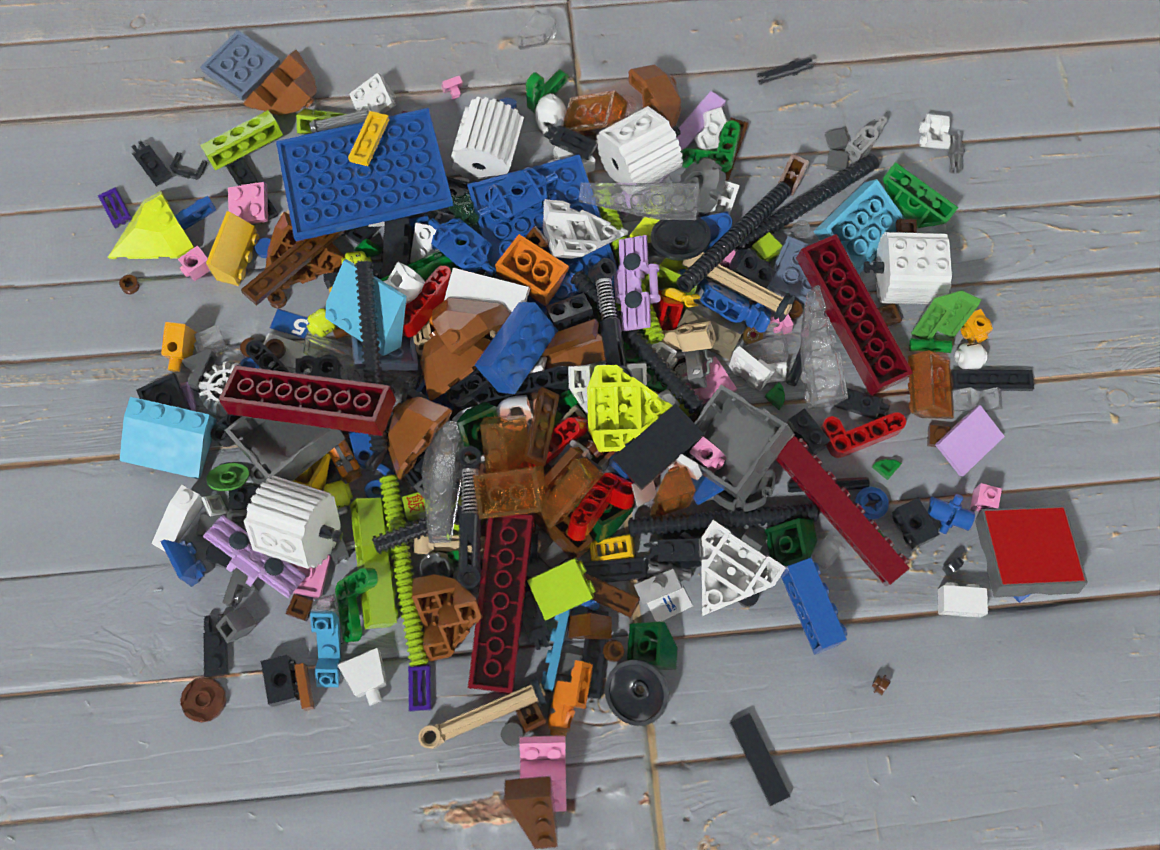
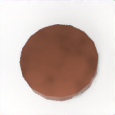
(203, 700)

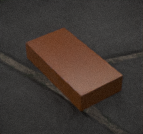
(304, 686)

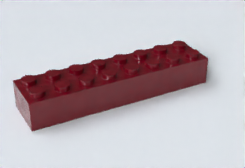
(854, 315)
(308, 400)
(842, 512)
(501, 603)

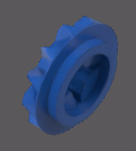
(873, 494)

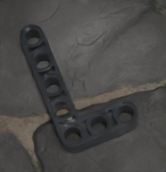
(263, 360)
(533, 382)

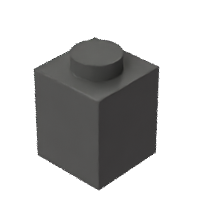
(236, 624)

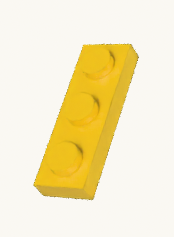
(368, 138)

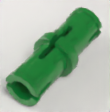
(930, 344)

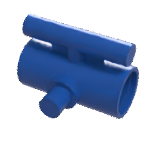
(951, 513)

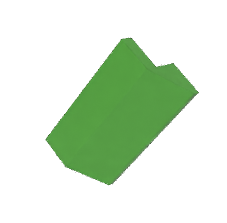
(946, 315)

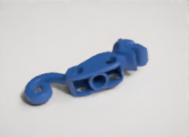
(732, 304)
(361, 446)

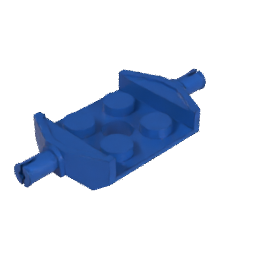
(506, 204)
(469, 257)

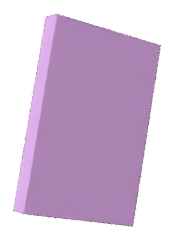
(969, 440)

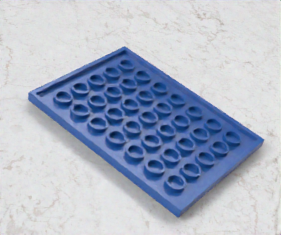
(566, 189)
(336, 195)

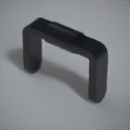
(185, 173)

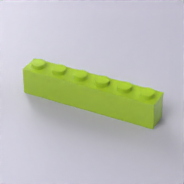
(377, 602)

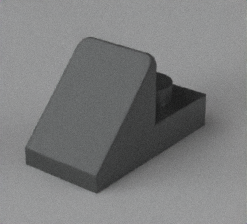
(200, 363)
(234, 590)

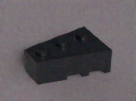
(397, 244)

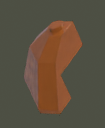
(286, 88)
(657, 91)
(283, 239)
(465, 322)
(581, 354)
(444, 369)
(413, 431)
(445, 612)

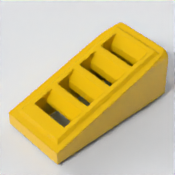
(611, 541)

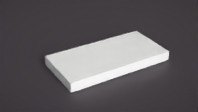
(485, 289)

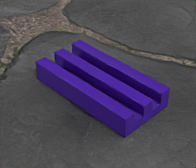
(121, 219)
(420, 707)

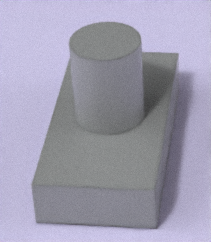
(658, 586)

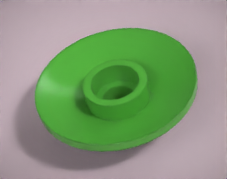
(227, 477)

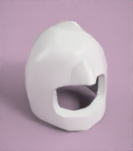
(549, 110)
(406, 281)
(515, 406)

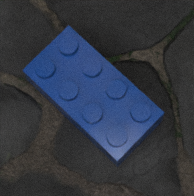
(516, 347)
(813, 606)

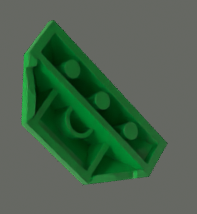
(916, 198)

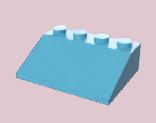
(861, 222)
(343, 308)
(166, 437)

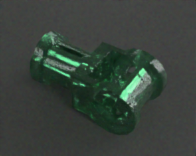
(463, 208)

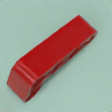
(432, 294)
(578, 423)
(864, 431)
(608, 490)

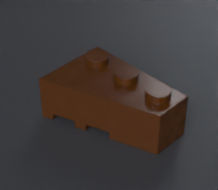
(560, 536)
(534, 809)

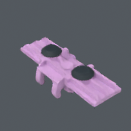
(628, 291)
(255, 565)

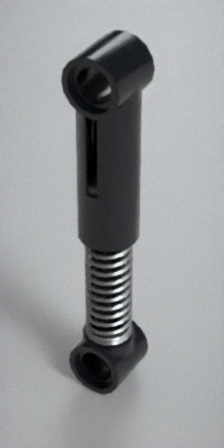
(610, 327)
(469, 521)

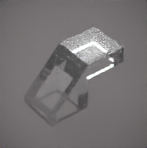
(966, 399)

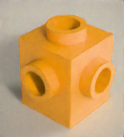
(977, 327)

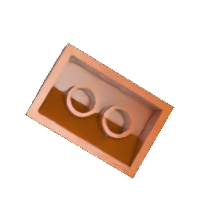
(532, 267)

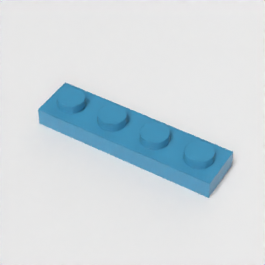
(553, 655)

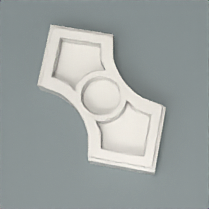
(713, 123)
(692, 466)

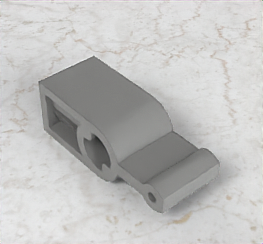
(864, 140)

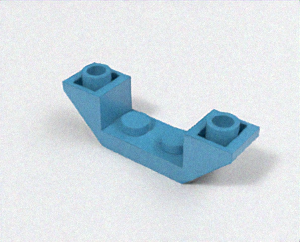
(329, 647)

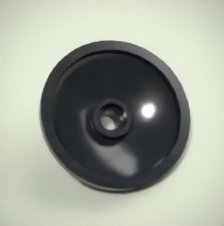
(680, 238)
(628, 701)

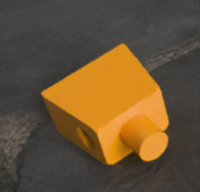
(177, 344)

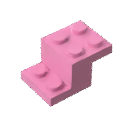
(545, 758)

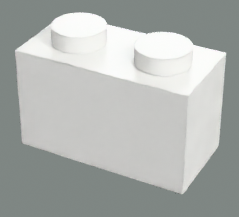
(962, 601)

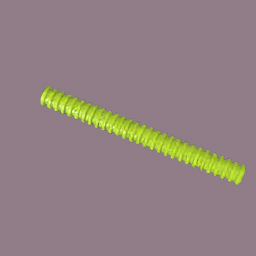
(653, 333)
(403, 572)

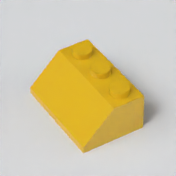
(232, 249)

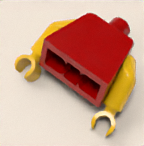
(670, 307)

